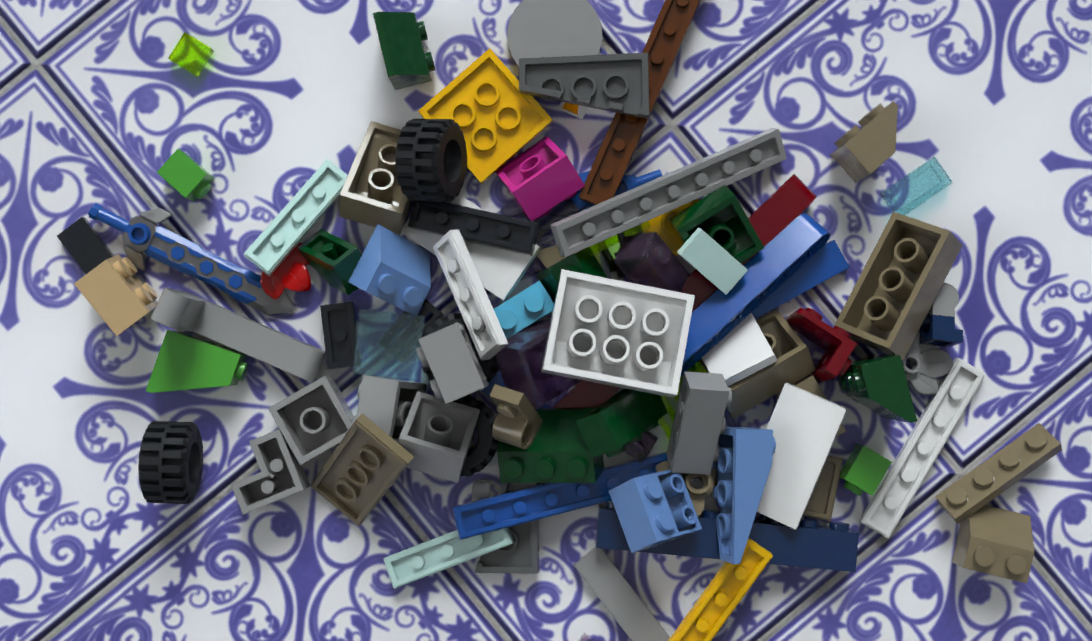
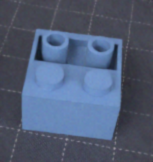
(654, 509)

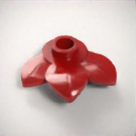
(289, 275)

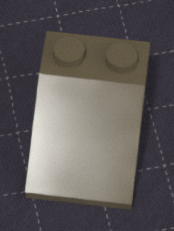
(372, 188)

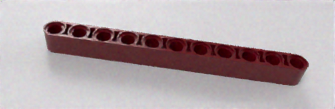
(767, 222)

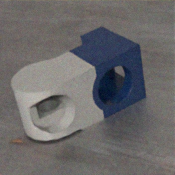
(939, 323)

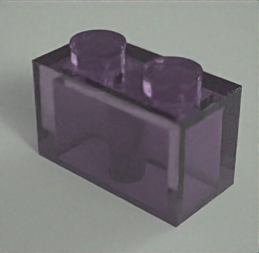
(650, 262)

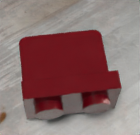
(831, 339)

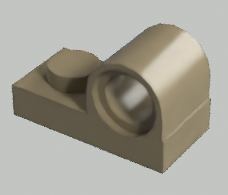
(517, 419)

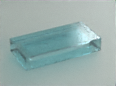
(916, 187)

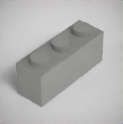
(698, 422)

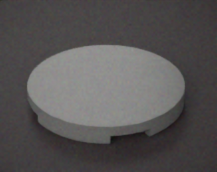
(553, 29)

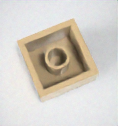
(117, 293)

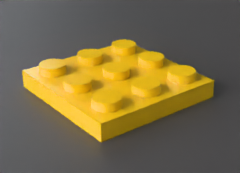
(490, 114)

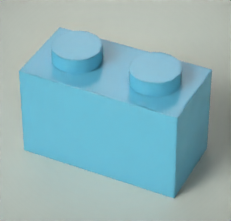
(524, 309)

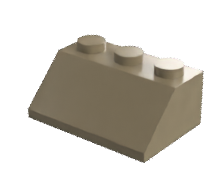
(792, 365)

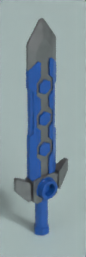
(145, 236)

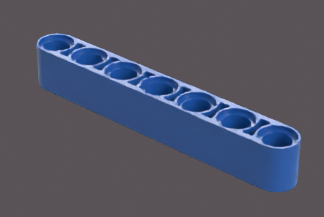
(765, 274)

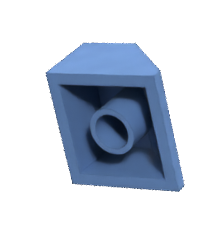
(394, 270)

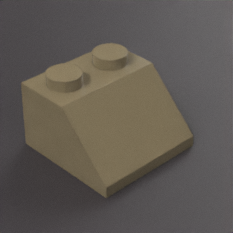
(996, 543)

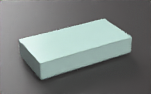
(712, 261)

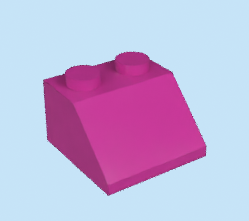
(540, 178)

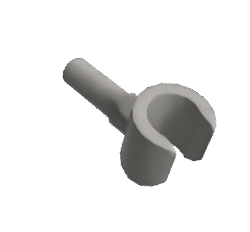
(480, 489)

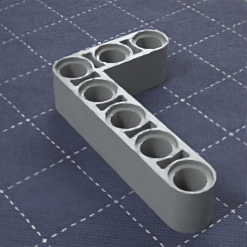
(191, 313)

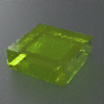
(191, 54)

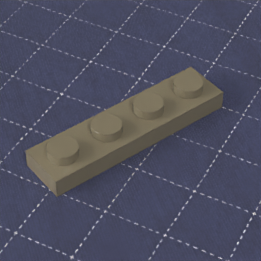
(998, 473)

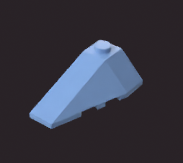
(741, 478)

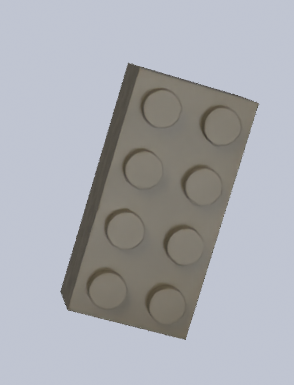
(899, 284)

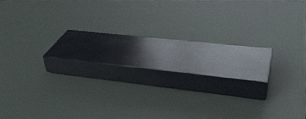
(475, 226)

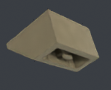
(870, 146)

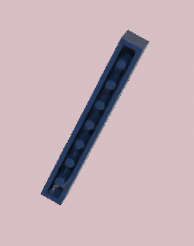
(805, 547)

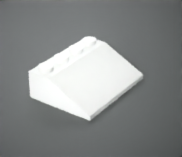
(618, 333)

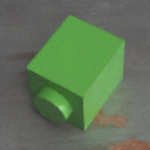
(186, 176)
(864, 470)

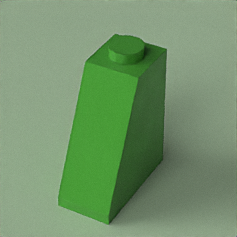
(195, 364)

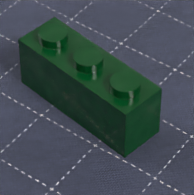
(620, 421)

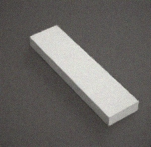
(470, 295)

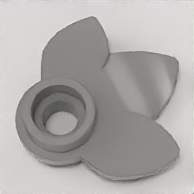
(926, 366)

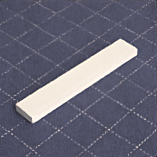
(922, 448)

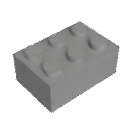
(452, 363)

